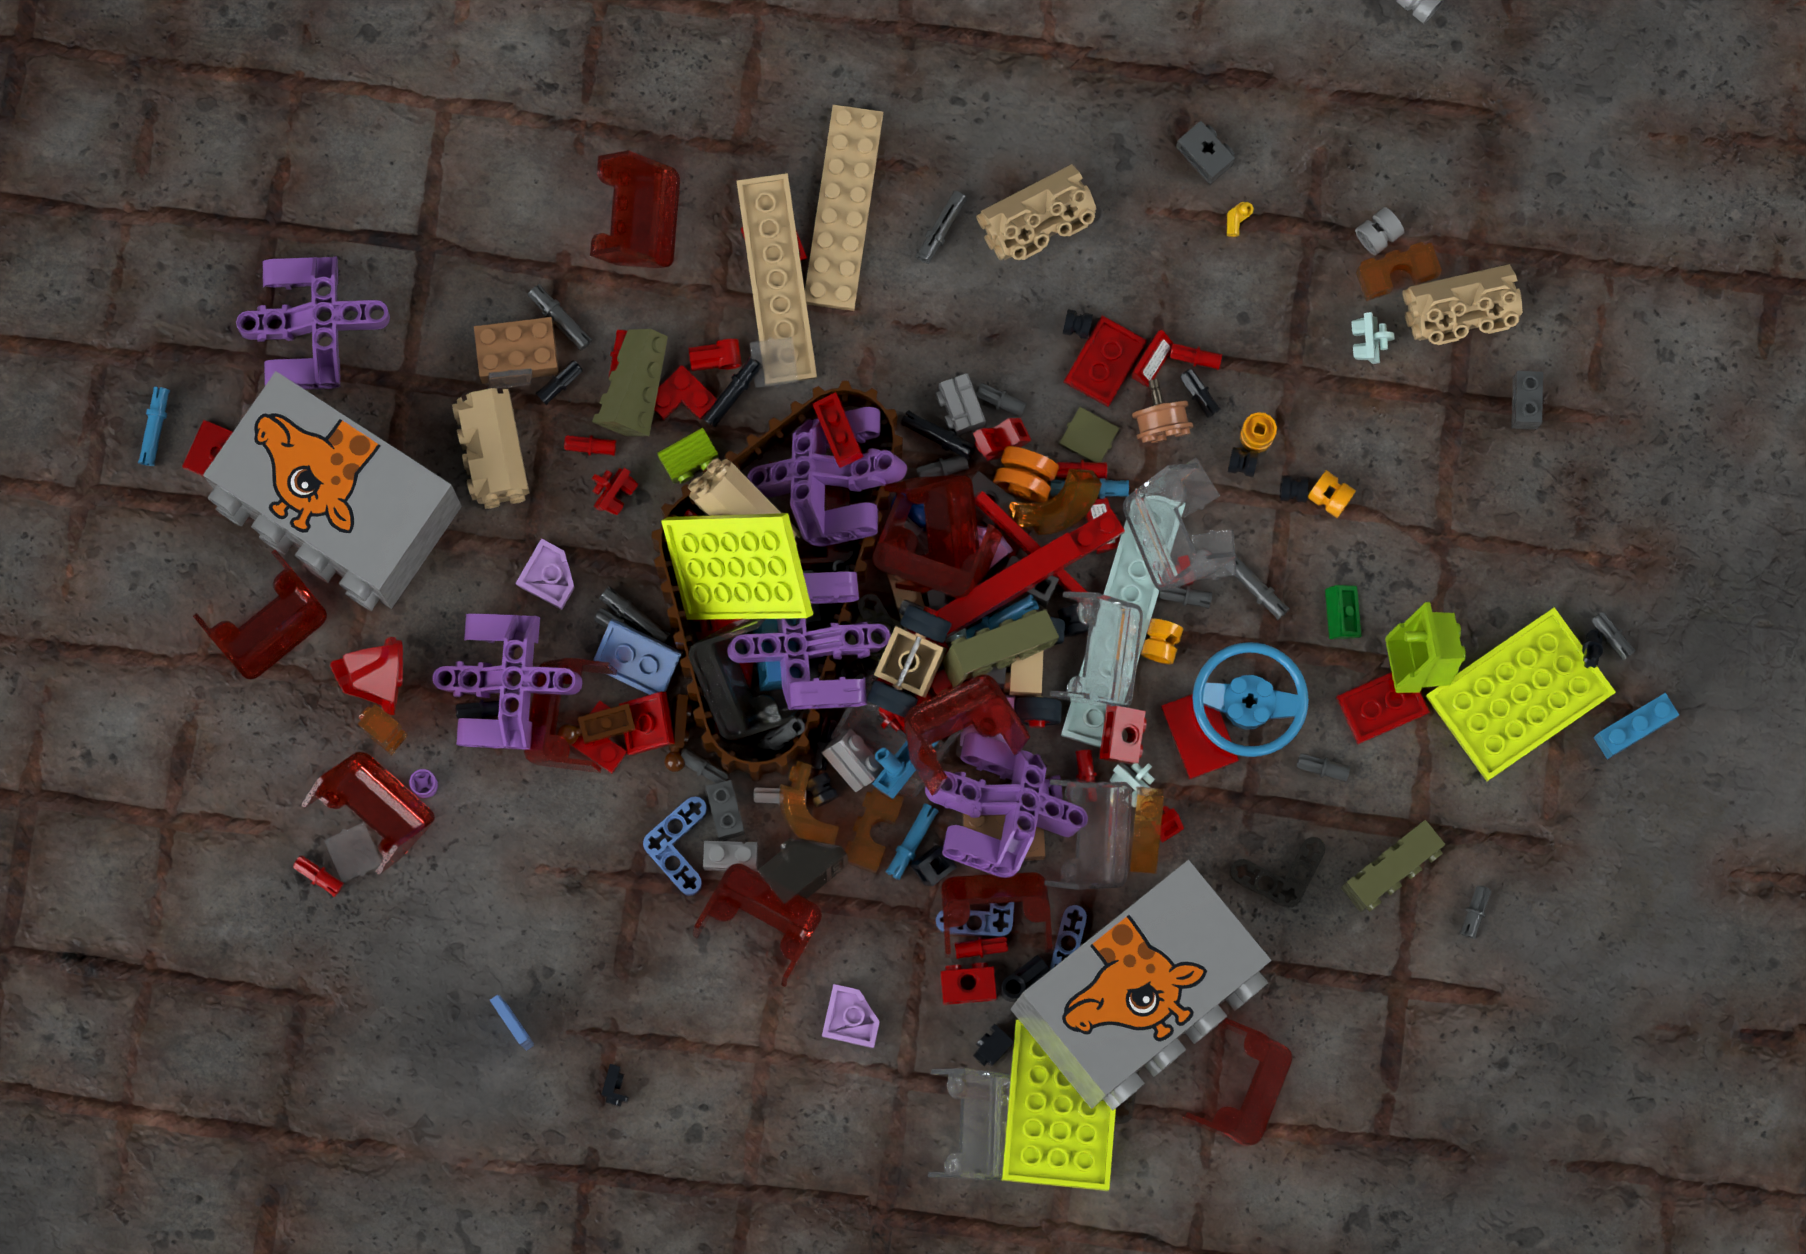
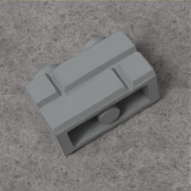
(961, 405)
(852, 759)
(723, 854)

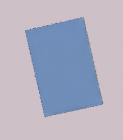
(638, 658)
(512, 1022)

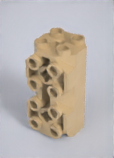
(1027, 219)
(1452, 306)
(492, 448)
(729, 492)

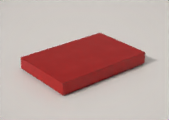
(1105, 361)
(1379, 709)
(1194, 747)

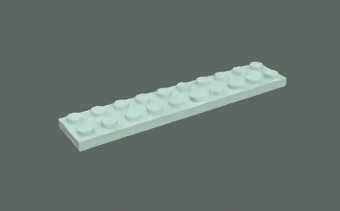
(1128, 582)

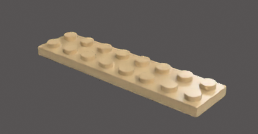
(843, 207)
(776, 266)

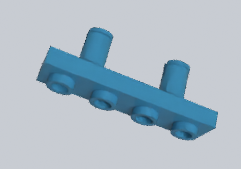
(896, 770)

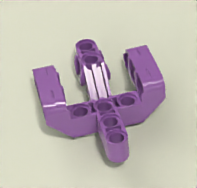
(324, 367)
(813, 469)
(816, 694)
(513, 728)
(1006, 855)

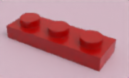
(838, 430)

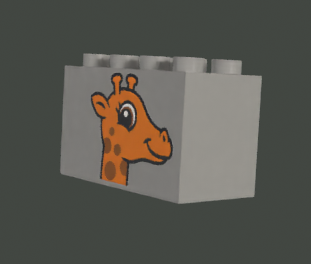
(330, 493)
(1143, 987)

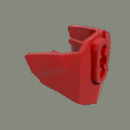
(372, 673)

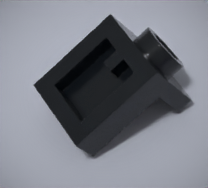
(614, 1081)

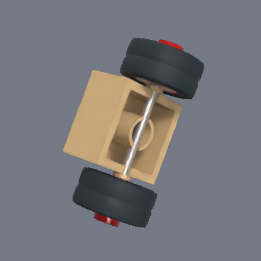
(909, 661)
(1026, 684)

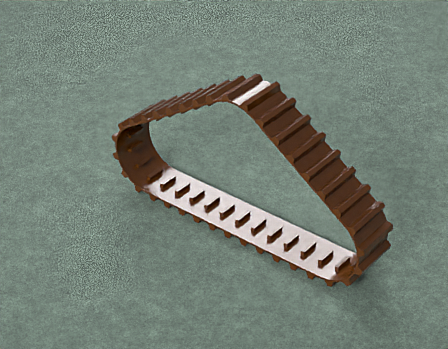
(755, 450)

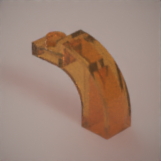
(1064, 509)
(795, 811)

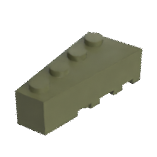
(634, 384)
(999, 646)
(1392, 866)

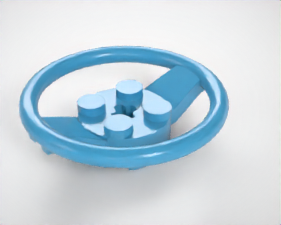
(1269, 702)

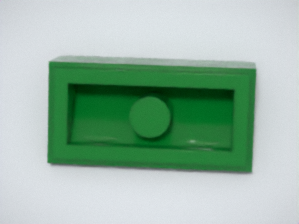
(1343, 612)

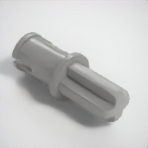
(768, 795)

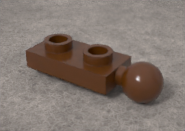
(680, 711)
(599, 725)

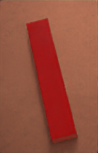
(1021, 538)

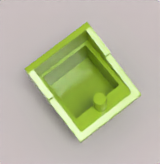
(1425, 650)

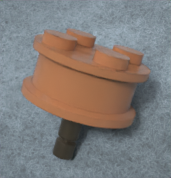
(1162, 418)

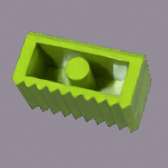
(688, 456)

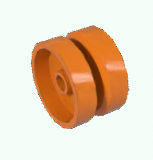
(1026, 474)

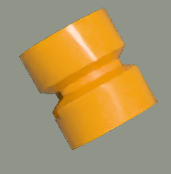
(1258, 432)
(1338, 500)
(1162, 640)

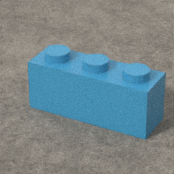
(1636, 726)

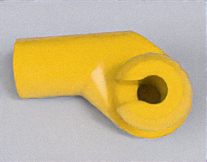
(1236, 216)

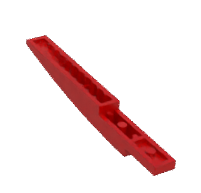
(1029, 571)

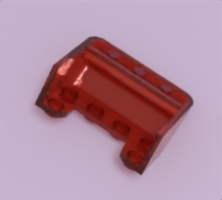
(641, 211)

